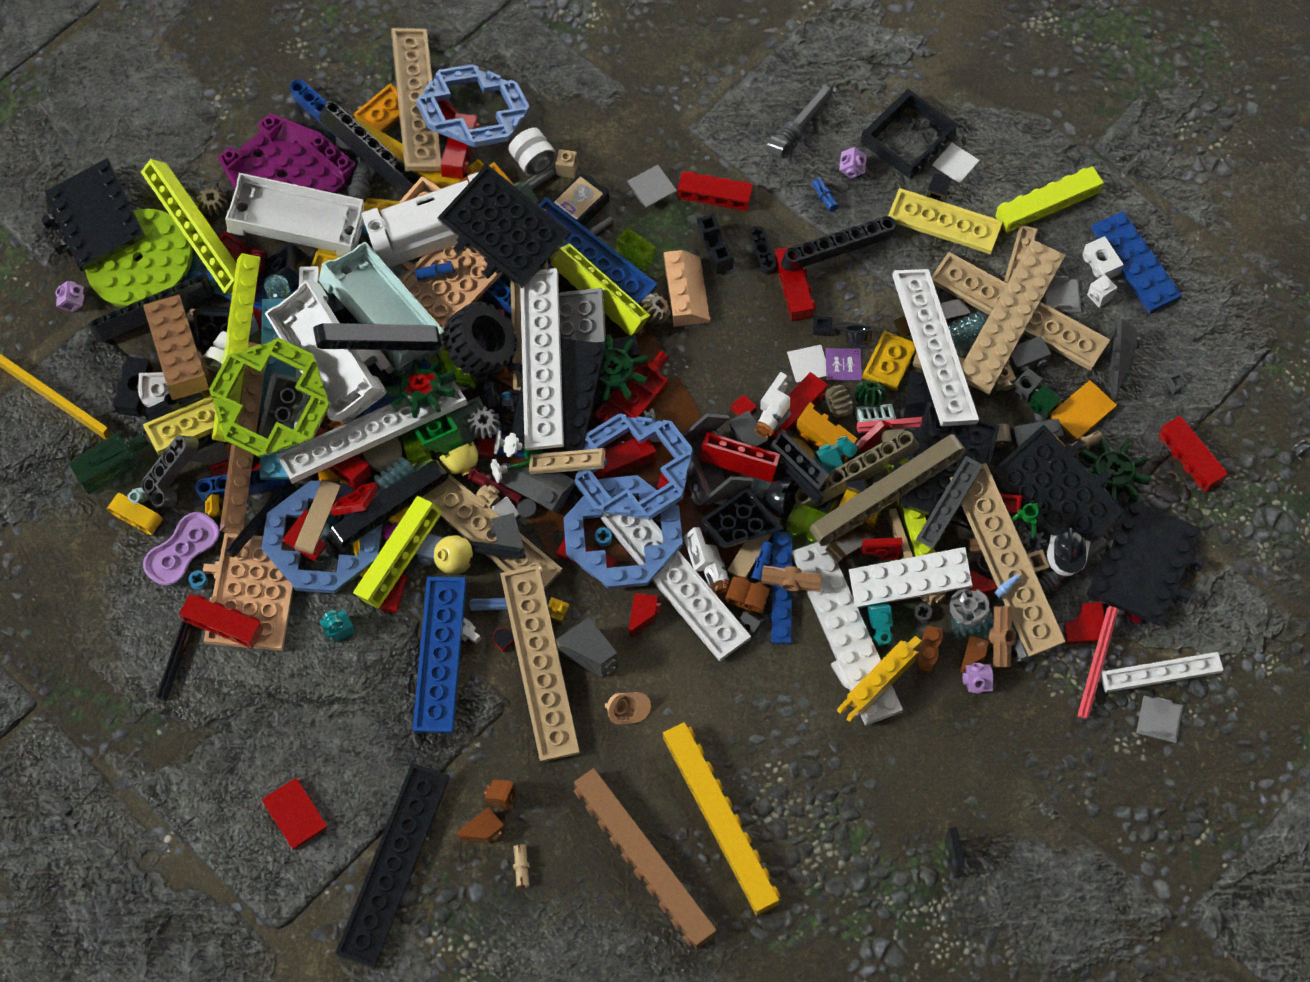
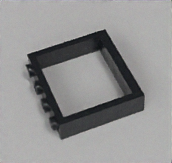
(912, 100)

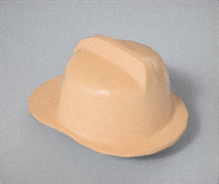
(628, 707)

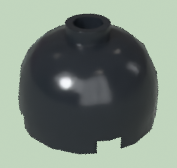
(780, 497)

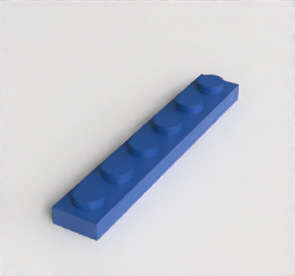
(780, 597)

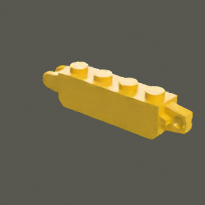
(880, 678)

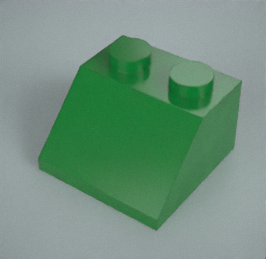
(439, 434)

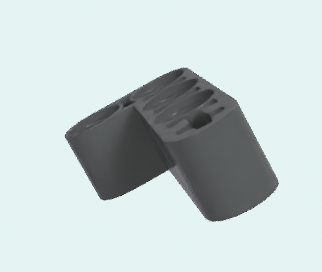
(168, 466)

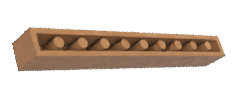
(240, 460)
(646, 860)

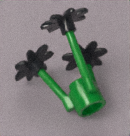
(1030, 514)

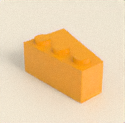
(819, 431)

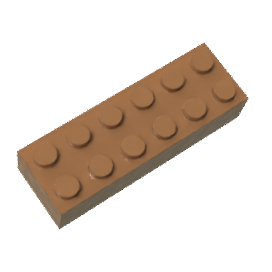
(175, 347)

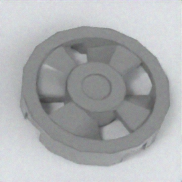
(969, 606)

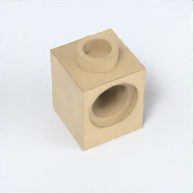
(566, 163)

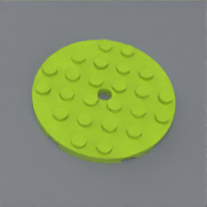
(163, 264)

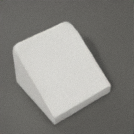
(505, 507)

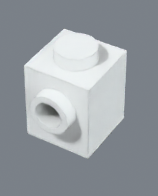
(1102, 291)

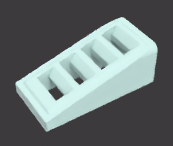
(862, 410)

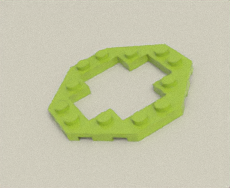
(281, 435)

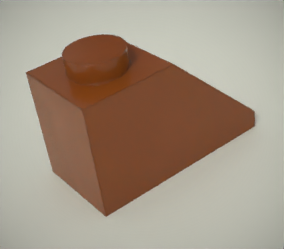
(500, 794)
(482, 828)

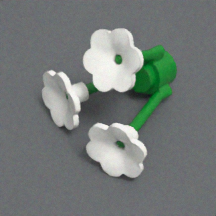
(511, 445)

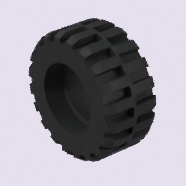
(465, 350)

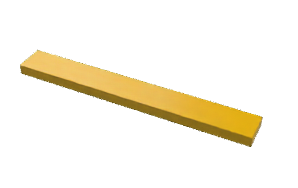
(397, 149)
(54, 397)

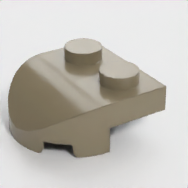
(383, 454)

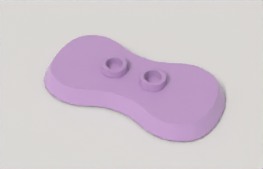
(170, 560)

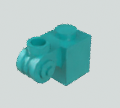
(831, 454)
(881, 620)
(337, 625)

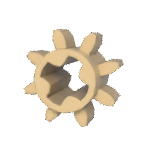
(487, 496)

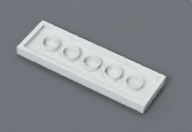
(910, 577)

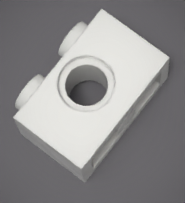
(1103, 250)

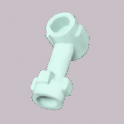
(137, 495)

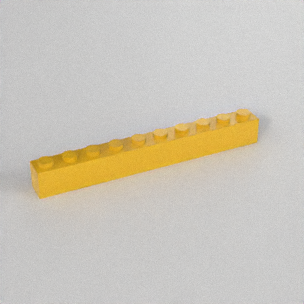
(721, 819)

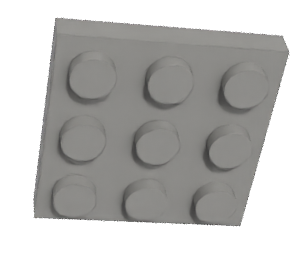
(582, 315)

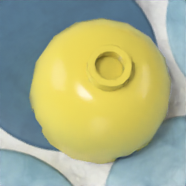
(461, 459)
(453, 554)

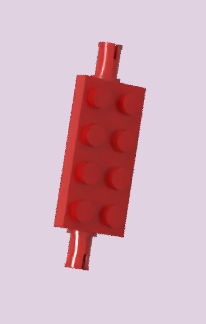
(641, 394)

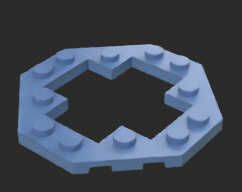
(457, 128)
(674, 471)
(289, 561)
(595, 561)

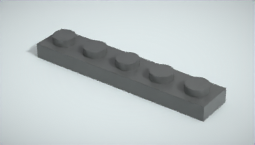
(949, 502)

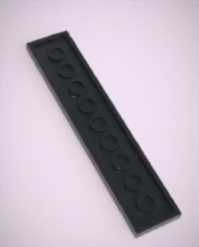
(392, 866)

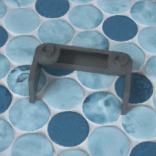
(705, 480)

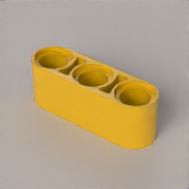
(135, 514)

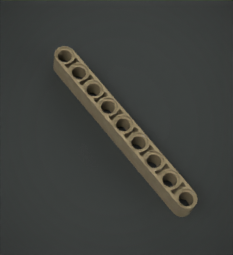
(887, 490)

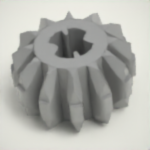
(486, 429)

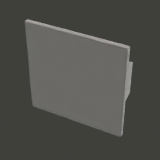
(651, 186)
(1063, 294)
(1159, 718)

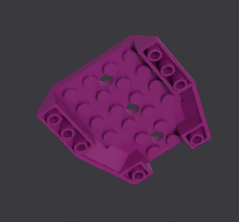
(293, 150)

